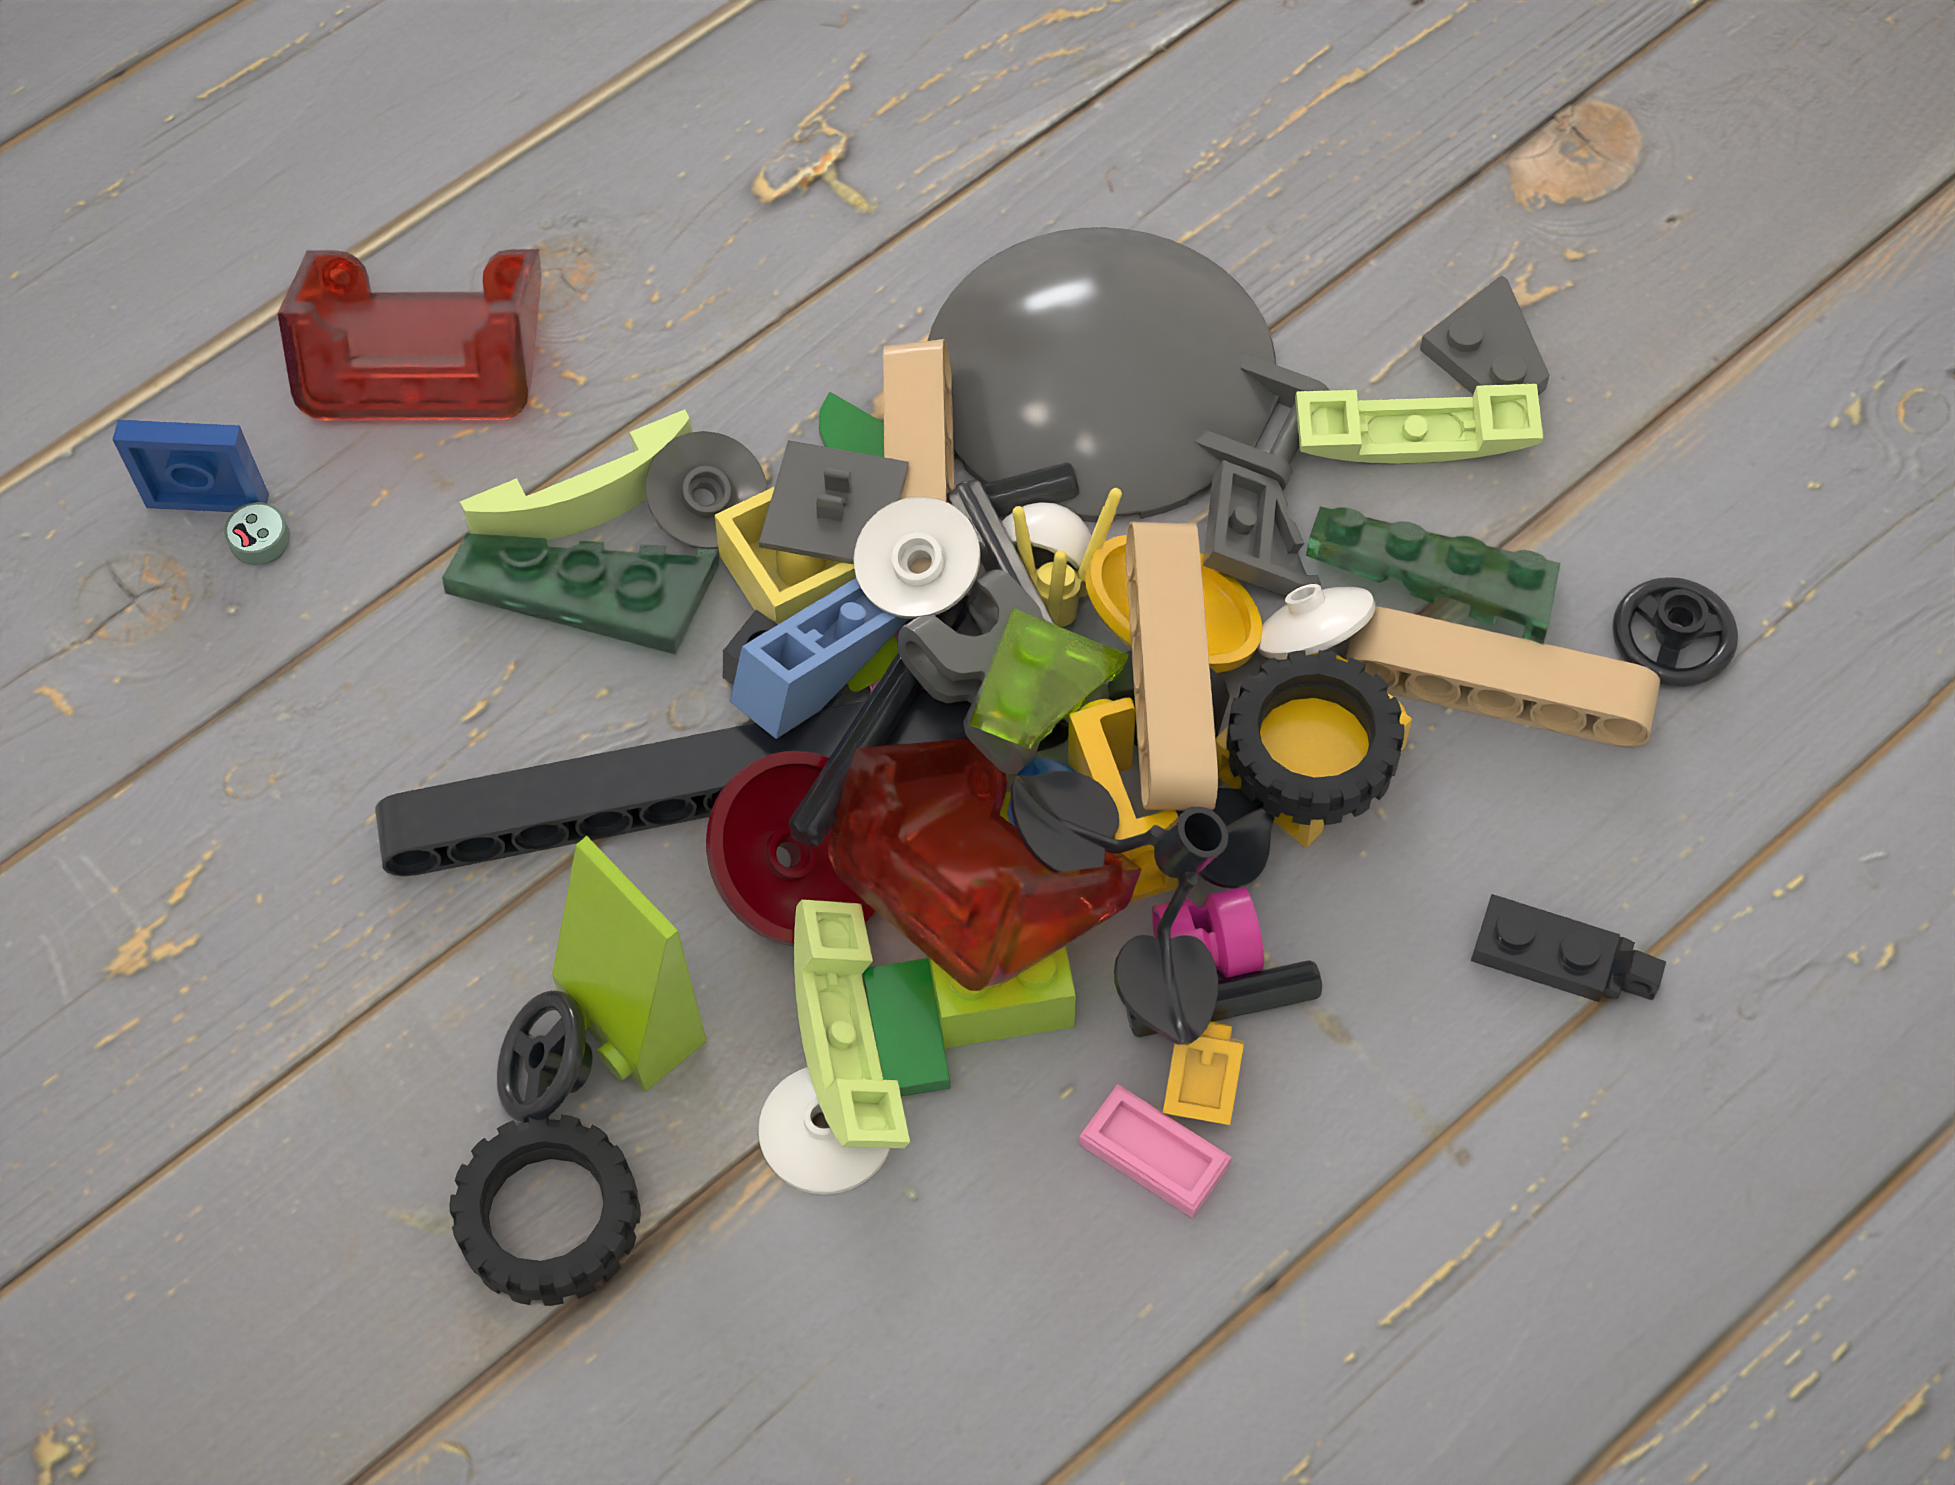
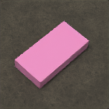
(1155, 1151)

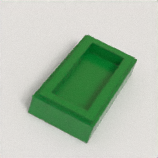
(907, 1026)

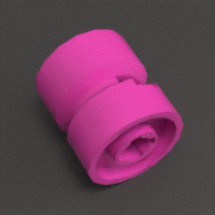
(1225, 926)

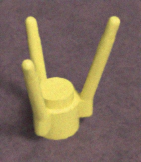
(1056, 580)

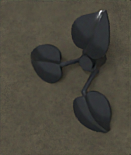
(1163, 979)

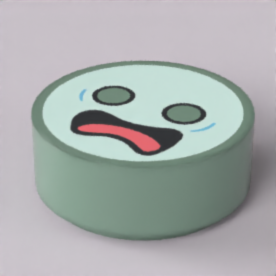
(257, 533)

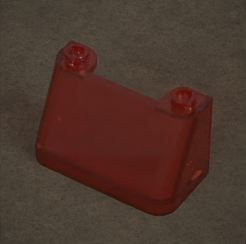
(410, 351)
(951, 874)

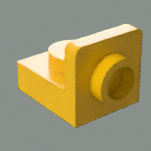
(1205, 1076)

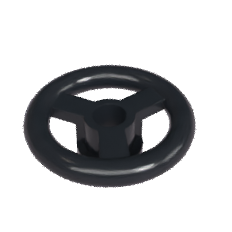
(1683, 604)
(552, 1061)

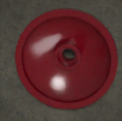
(743, 842)

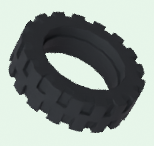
(1328, 680)
(507, 1154)

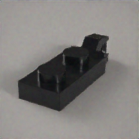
(1563, 953)

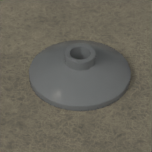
(696, 463)

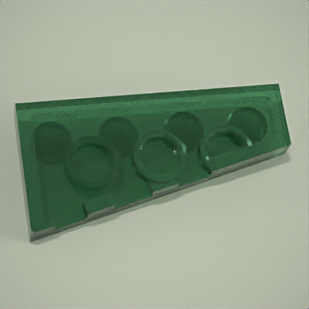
(1433, 565)
(611, 593)

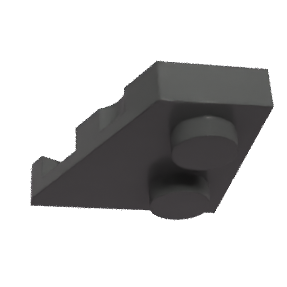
(1487, 342)
(1252, 532)

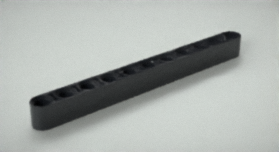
(616, 789)

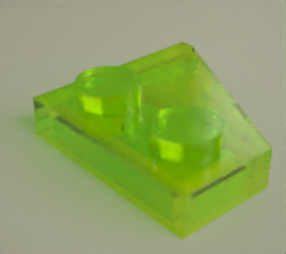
(1040, 678)

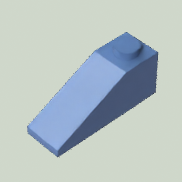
(809, 658)

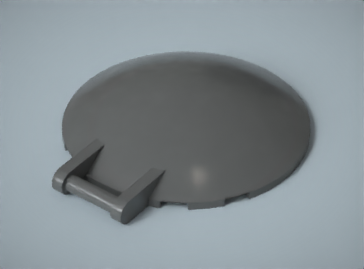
(1115, 361)

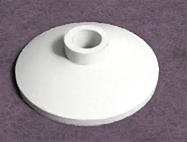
(912, 531)
(1315, 620)
(805, 1154)

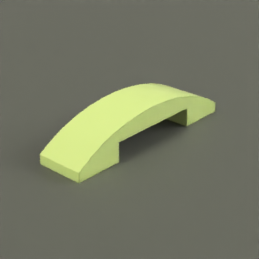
(1418, 429)
(578, 501)
(838, 1028)

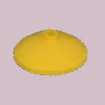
(1230, 612)

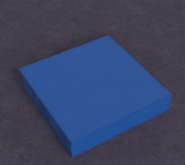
(189, 465)

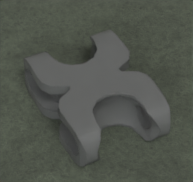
(956, 665)

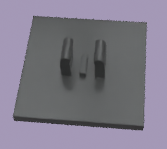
(827, 499)

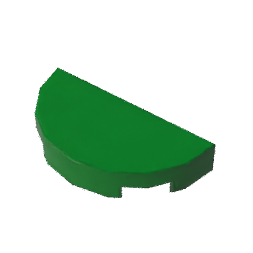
(849, 427)

